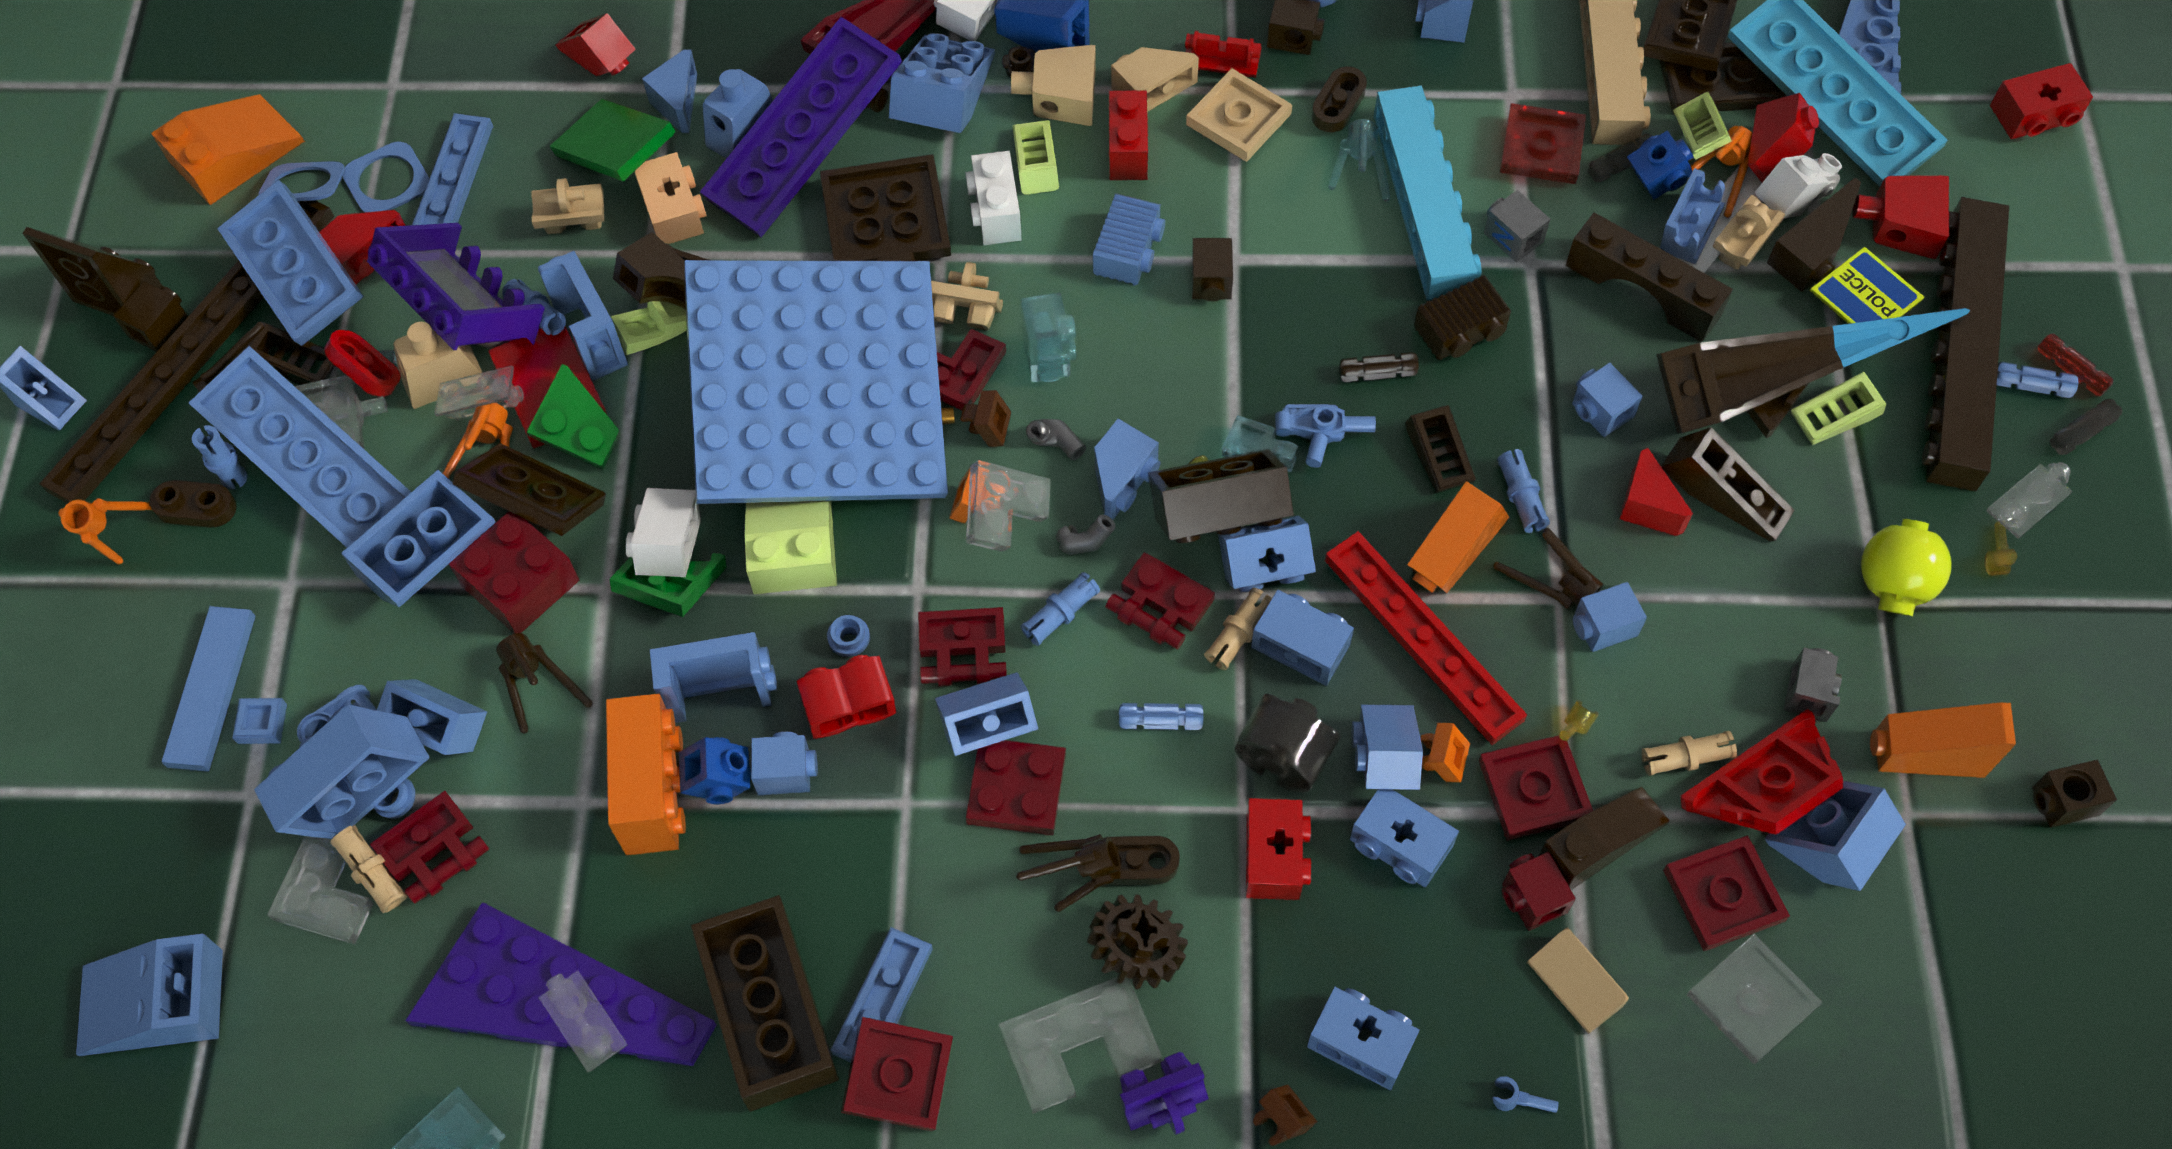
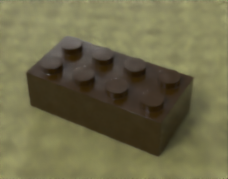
(764, 1003)

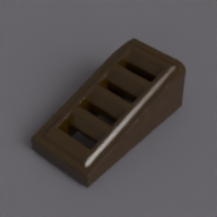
(275, 337)
(1449, 433)

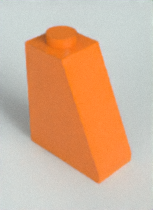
(1457, 539)
(1945, 740)

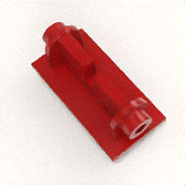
(1221, 56)

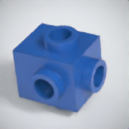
(1662, 164)
(714, 770)

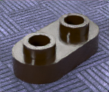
(1337, 102)
(189, 503)
(1135, 856)

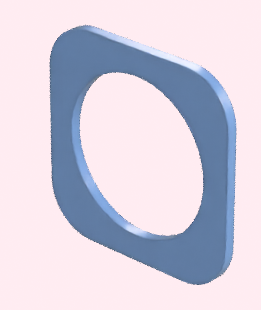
(397, 150)
(333, 168)

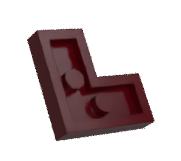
(969, 368)

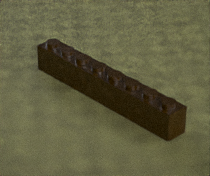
(1967, 347)

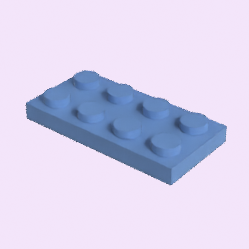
(290, 262)

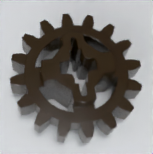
(1137, 941)

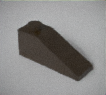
(1810, 247)
(1724, 481)
(1604, 836)

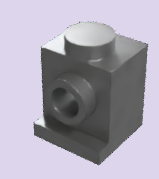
(1814, 684)

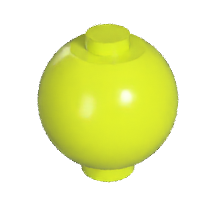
(1905, 566)

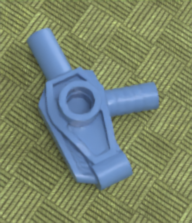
(1321, 425)

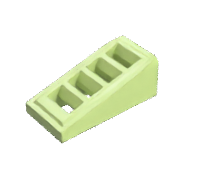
(1702, 125)
(1035, 158)
(1859, 385)

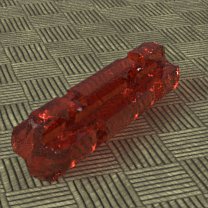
(2074, 363)

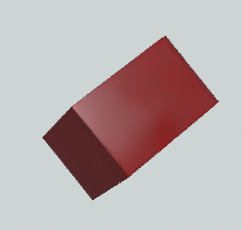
(1653, 498)

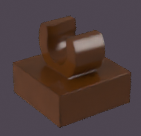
(988, 418)
(1287, 1112)

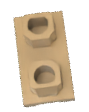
(568, 206)
(1747, 233)
(981, 302)

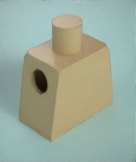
(1060, 84)
(428, 361)

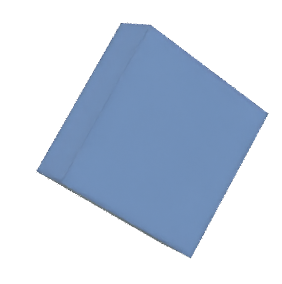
(259, 721)

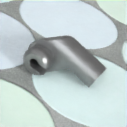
(1055, 433)
(1074, 543)

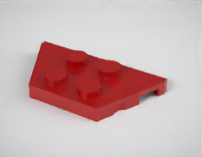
(1771, 780)

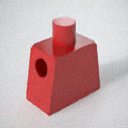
(1908, 213)

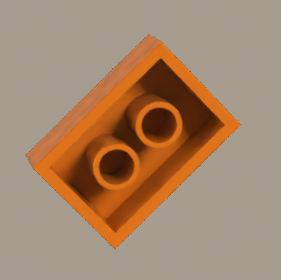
(643, 774)

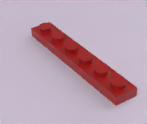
(1426, 638)

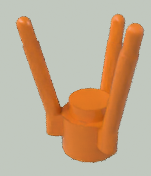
(1731, 154)
(485, 426)
(90, 520)

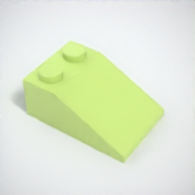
(789, 546)

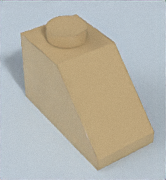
(1157, 71)

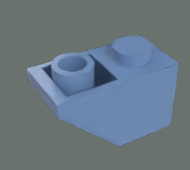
(1122, 465)

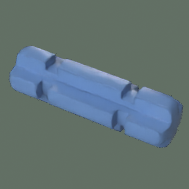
(2037, 380)
(1160, 716)

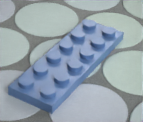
(299, 447)

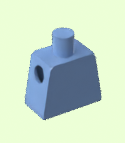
(733, 110)

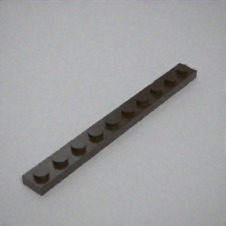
(161, 380)

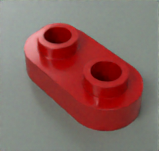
(362, 363)

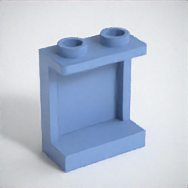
(596, 334)
(711, 668)

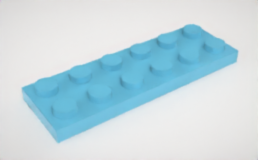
(1849, 95)

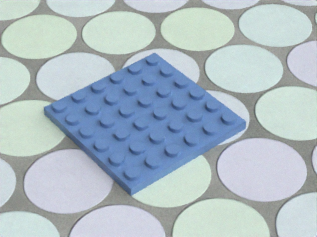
(813, 381)

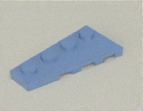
(1874, 34)

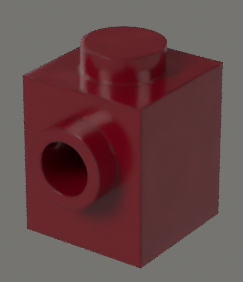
(1536, 890)

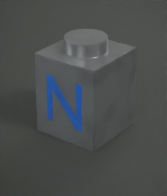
(1516, 225)

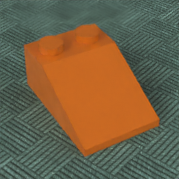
(225, 143)

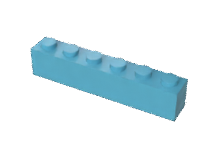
(1425, 191)

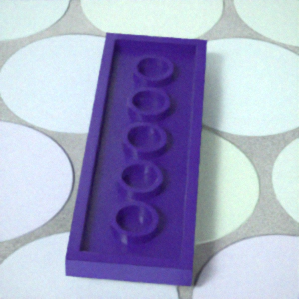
(801, 126)

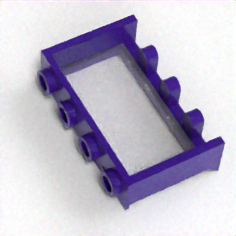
(445, 288)

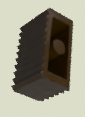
(1462, 318)

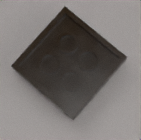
(886, 210)

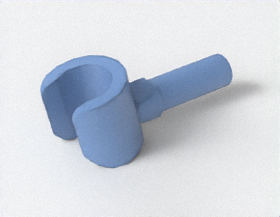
(1521, 1098)

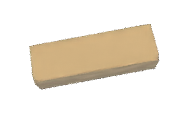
(1578, 980)

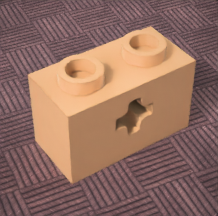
(669, 199)

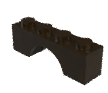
(651, 271)
(1686, 294)

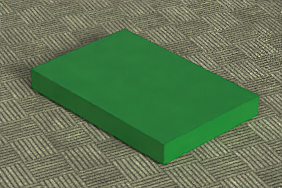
(612, 139)

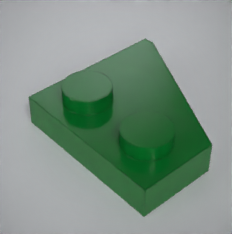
(574, 421)
(666, 592)

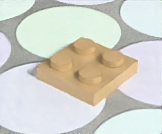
(1239, 114)

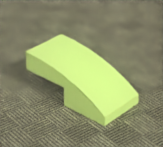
(649, 326)

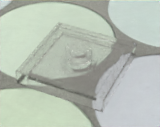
(1754, 998)

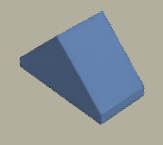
(672, 89)
(38, 389)

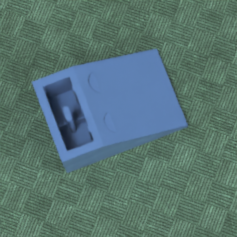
(940, 82)
(151, 996)

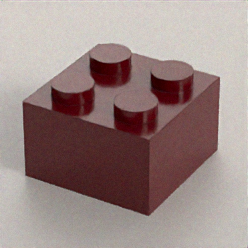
(514, 572)

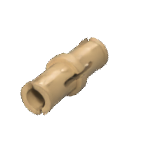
(1237, 629)
(1689, 753)
(368, 869)

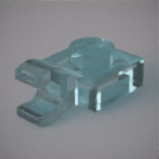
(1253, 436)

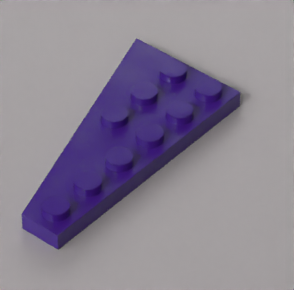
(503, 968)

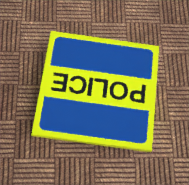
(1866, 290)

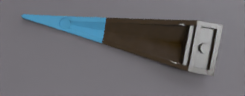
(1734, 375)

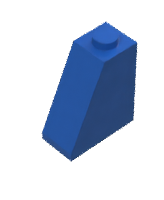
(1044, 22)

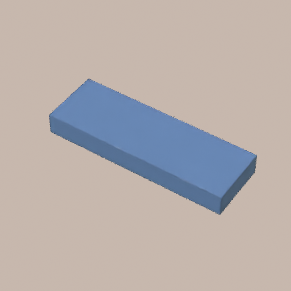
(885, 987)

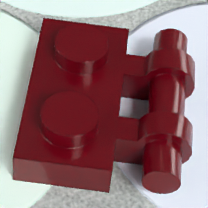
(1166, 591)
(962, 633)
(424, 836)

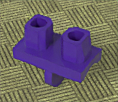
(1165, 1098)

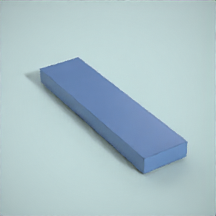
(454, 170)
(208, 689)

